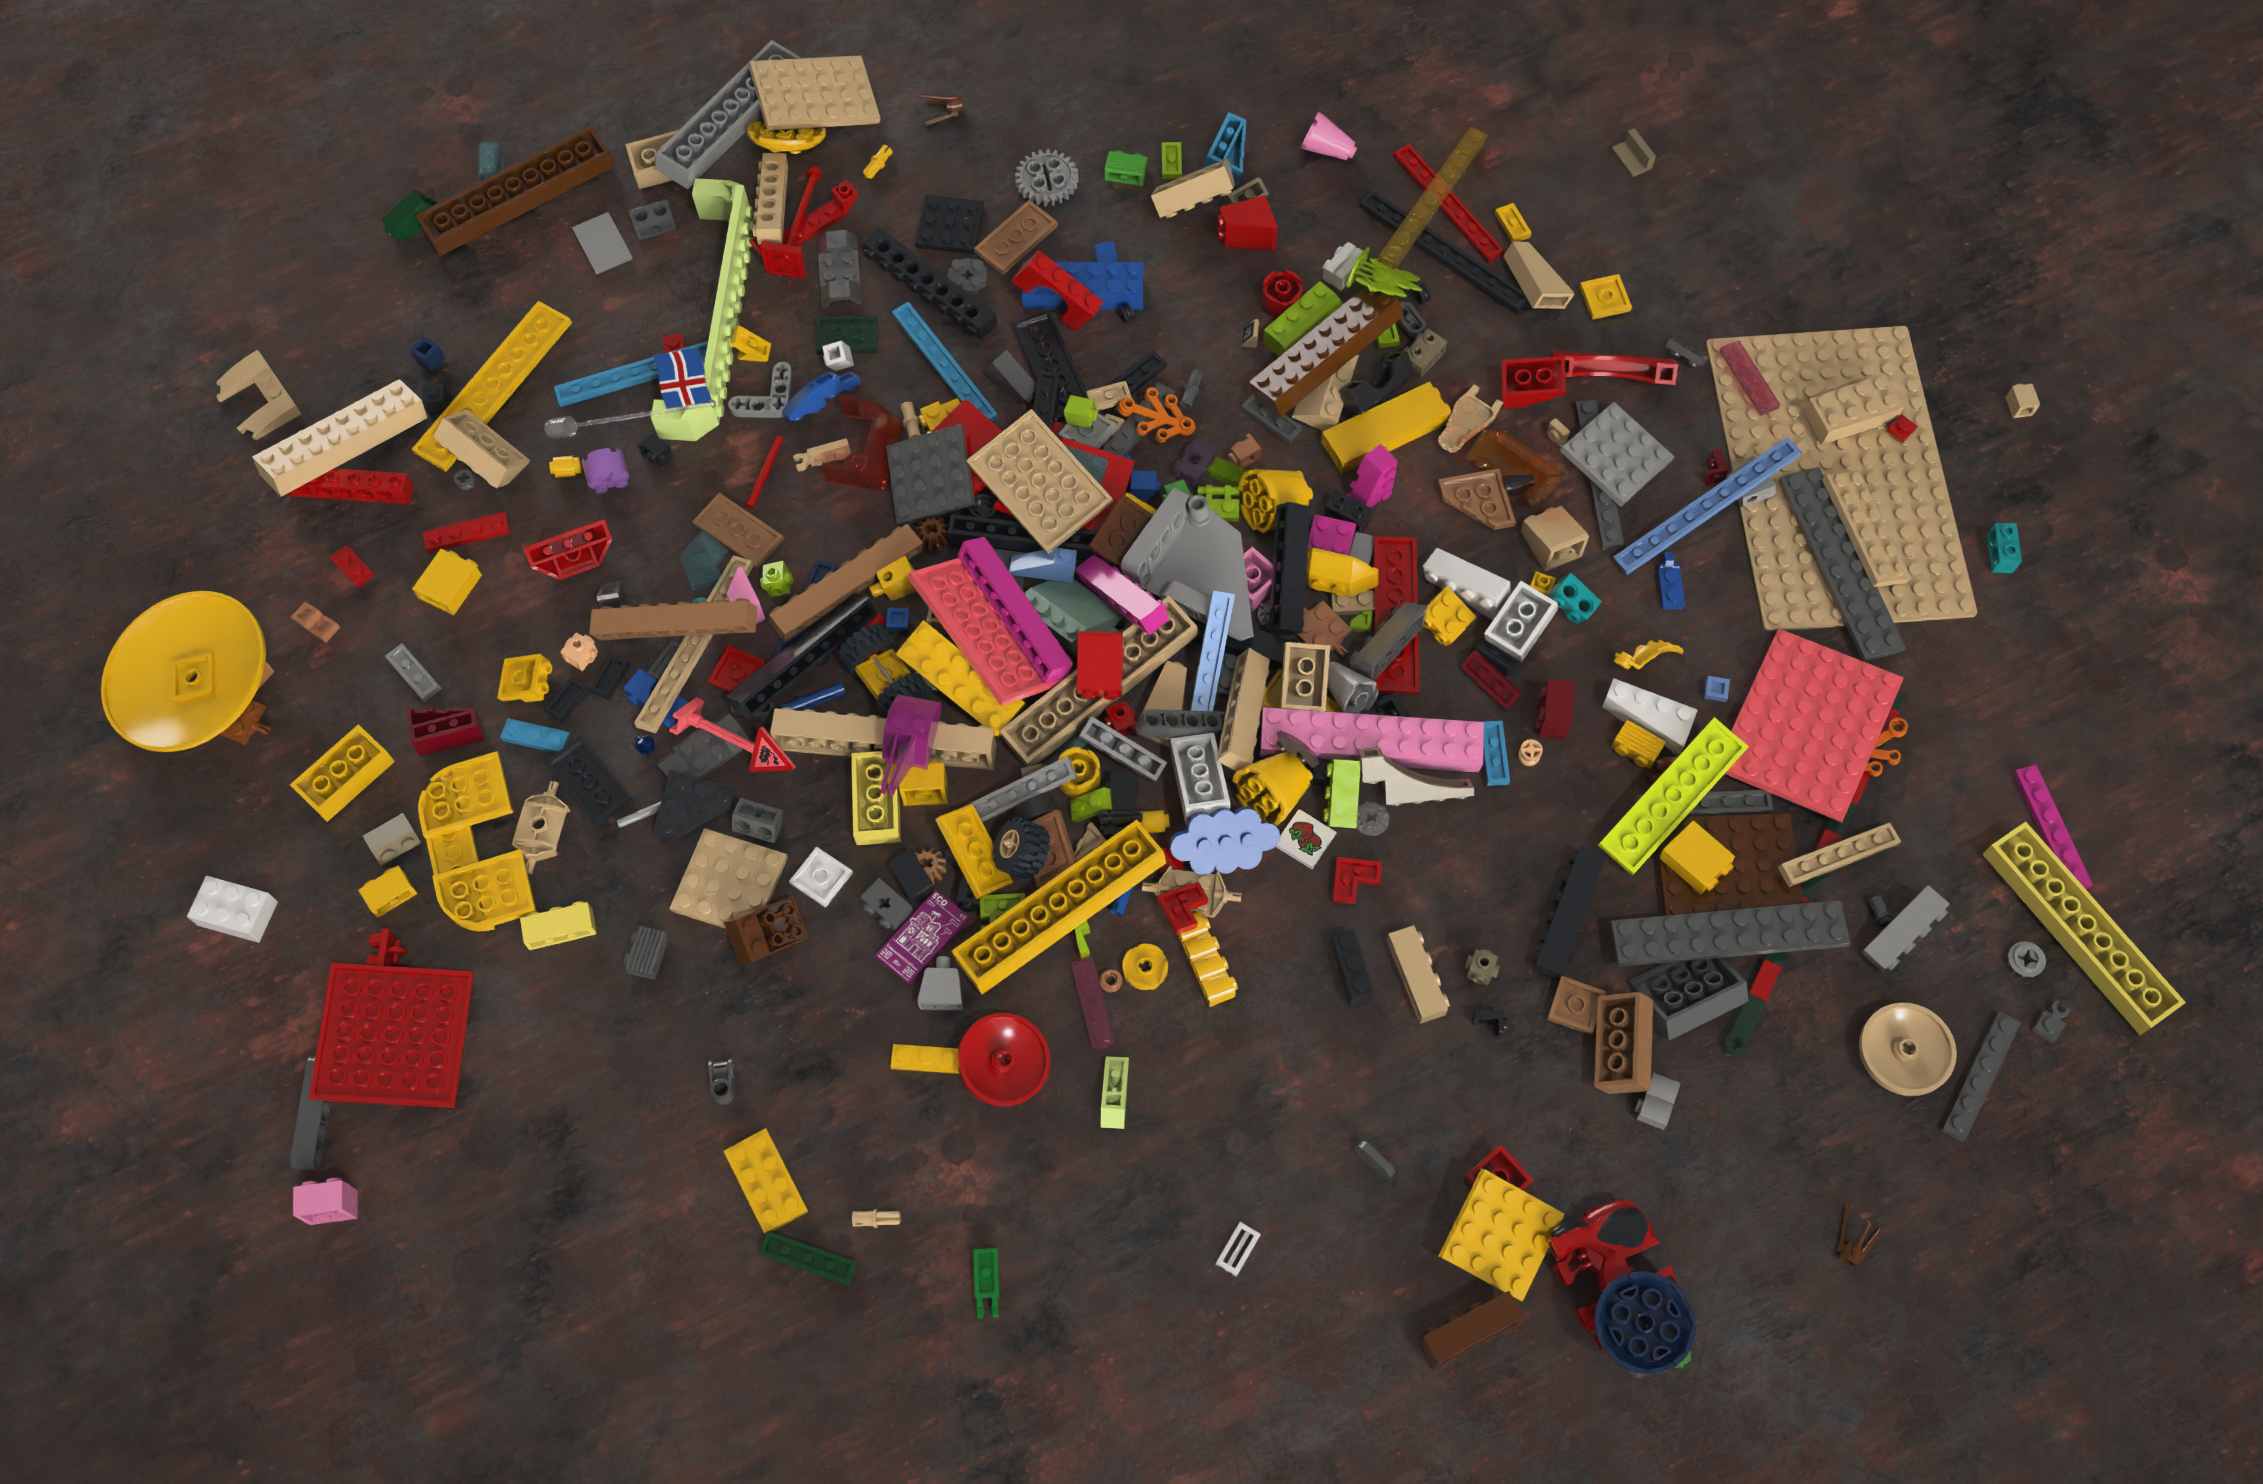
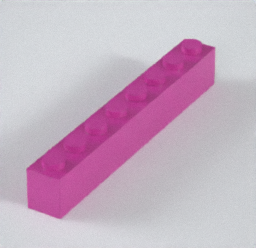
(1015, 610)

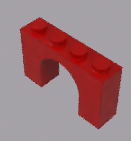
(1044, 272)

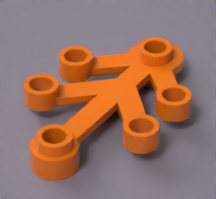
(1159, 416)
(1883, 754)

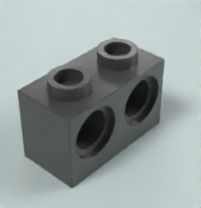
(652, 219)
(757, 820)

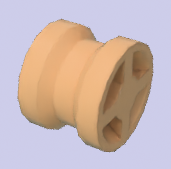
(1533, 748)

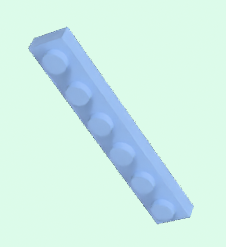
(1212, 651)

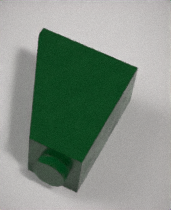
(402, 220)

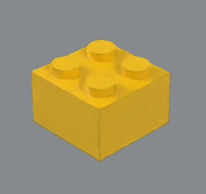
(925, 785)

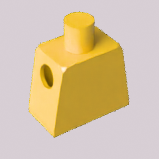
(894, 580)

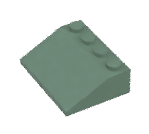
(1071, 609)

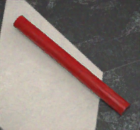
(764, 472)

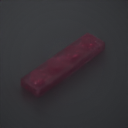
(1749, 377)
(1093, 1004)

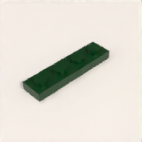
(808, 1258)

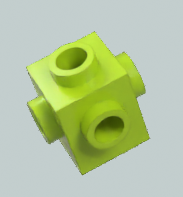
(776, 579)

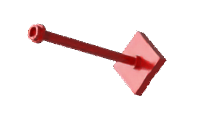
(786, 258)

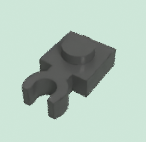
(2050, 1024)

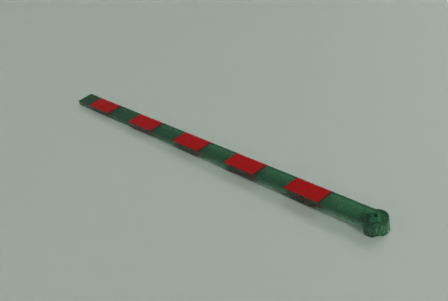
(1774, 962)

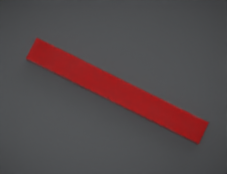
(1451, 206)

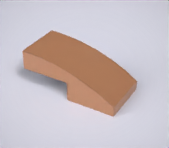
(315, 622)

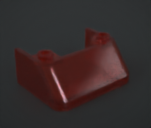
(872, 467)

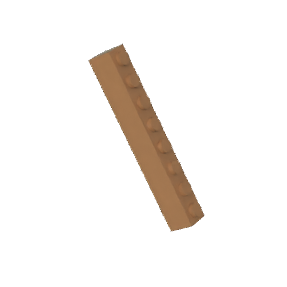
(836, 587)
(673, 620)

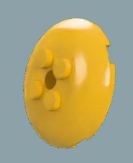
(785, 140)

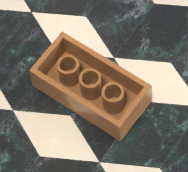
(1623, 1043)

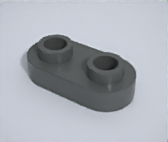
(1411, 320)

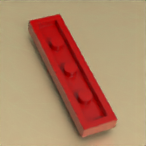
(466, 532)

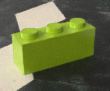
(1342, 793)

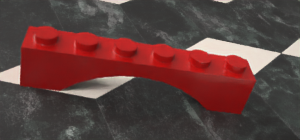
(1632, 367)

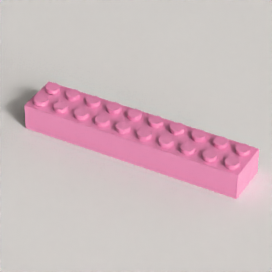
(1405, 740)

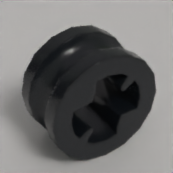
(1423, 295)
(1126, 313)

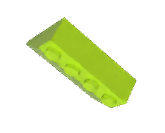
(1301, 318)

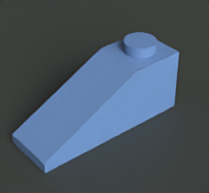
(1055, 566)

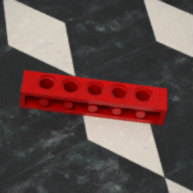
(359, 486)

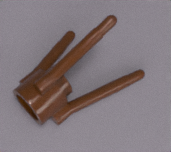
(953, 104)
(1851, 1252)

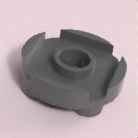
(972, 267)

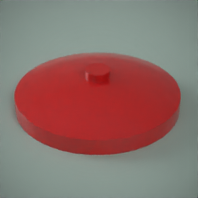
(1003, 1060)

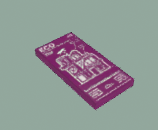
(922, 937)

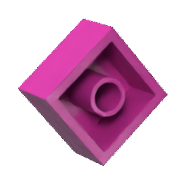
(1332, 535)

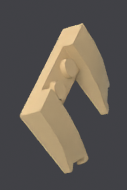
(280, 406)

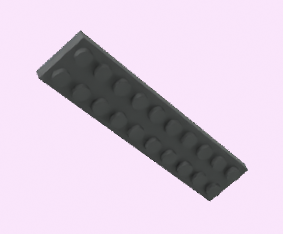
(1840, 566)
(1729, 933)

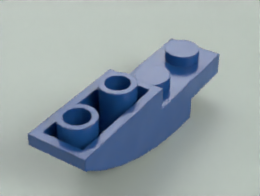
(812, 396)

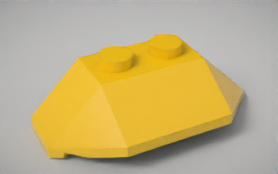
(1339, 573)

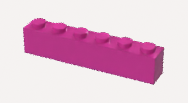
(1122, 594)

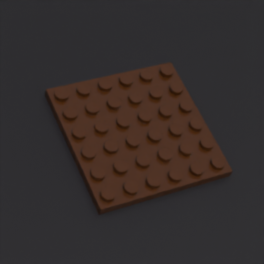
(1755, 881)

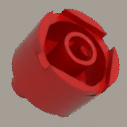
(1281, 291)

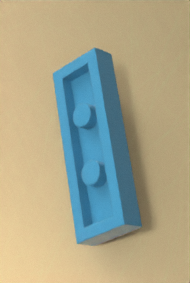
(534, 736)
(1495, 754)

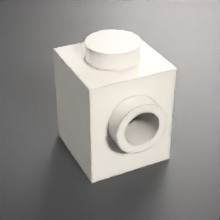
(837, 356)

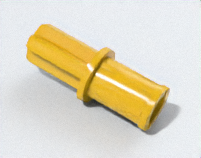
(877, 162)

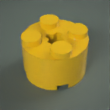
(1089, 774)

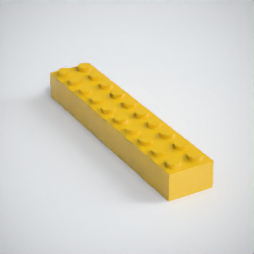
(1059, 907)

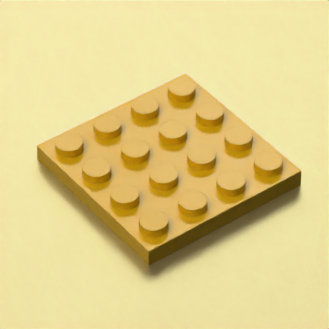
(1501, 1234)

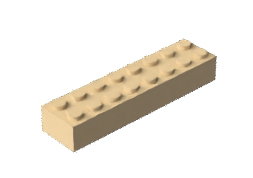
(339, 437)

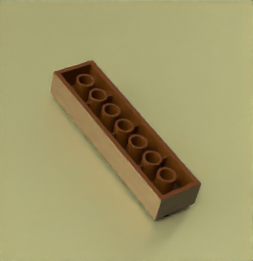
(1325, 350)

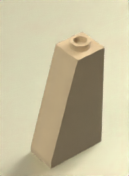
(1537, 278)
(1167, 694)

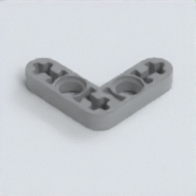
(770, 402)

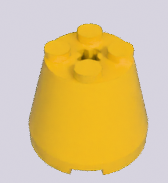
(1265, 490)
(1272, 786)

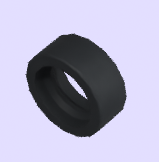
(1035, 807)

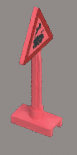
(765, 751)

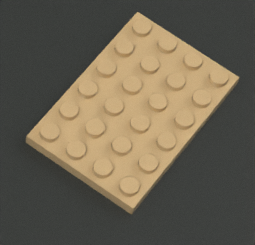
(814, 92)
(1039, 481)

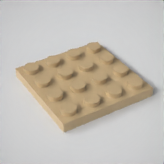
(727, 879)

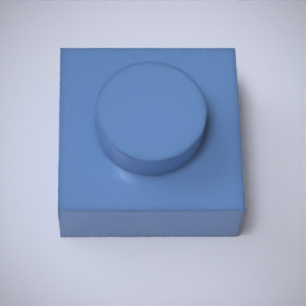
(1716, 689)

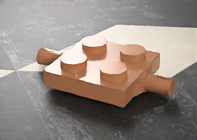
(1324, 627)

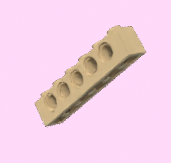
(772, 198)

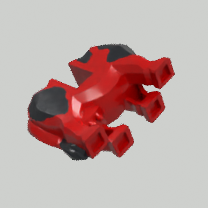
(1602, 1245)

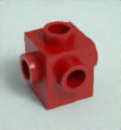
(1121, 718)

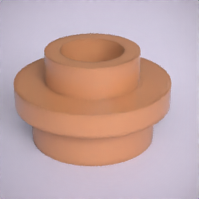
(1110, 974)

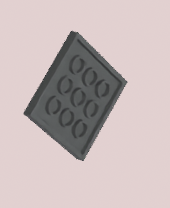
(930, 475)

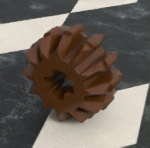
(932, 533)

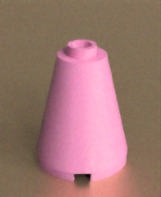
(1328, 139)

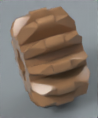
(932, 859)

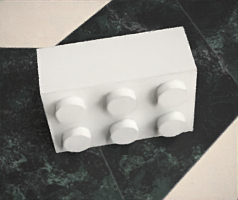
(1521, 621)
(232, 909)

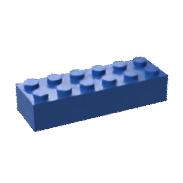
(1110, 281)

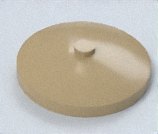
(1907, 1049)

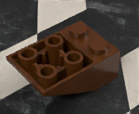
(766, 930)

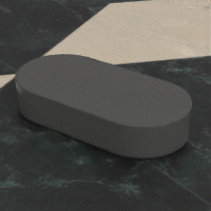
(1374, 1160)

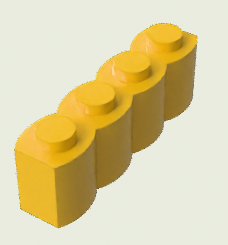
(1207, 963)

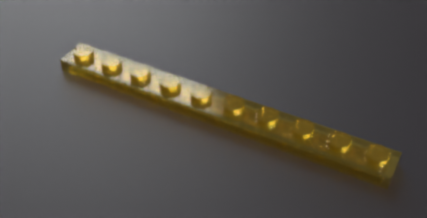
(1432, 198)

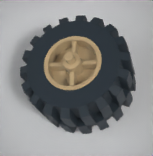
(1021, 848)

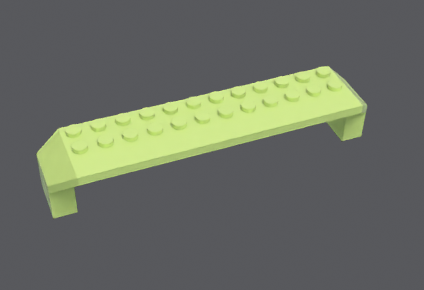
(716, 202)

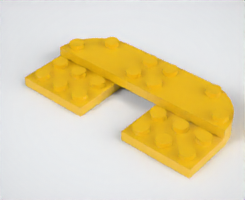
(468, 889)

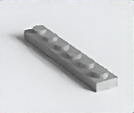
(1025, 789)

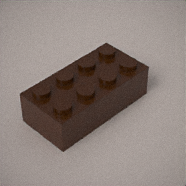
(1470, 1330)

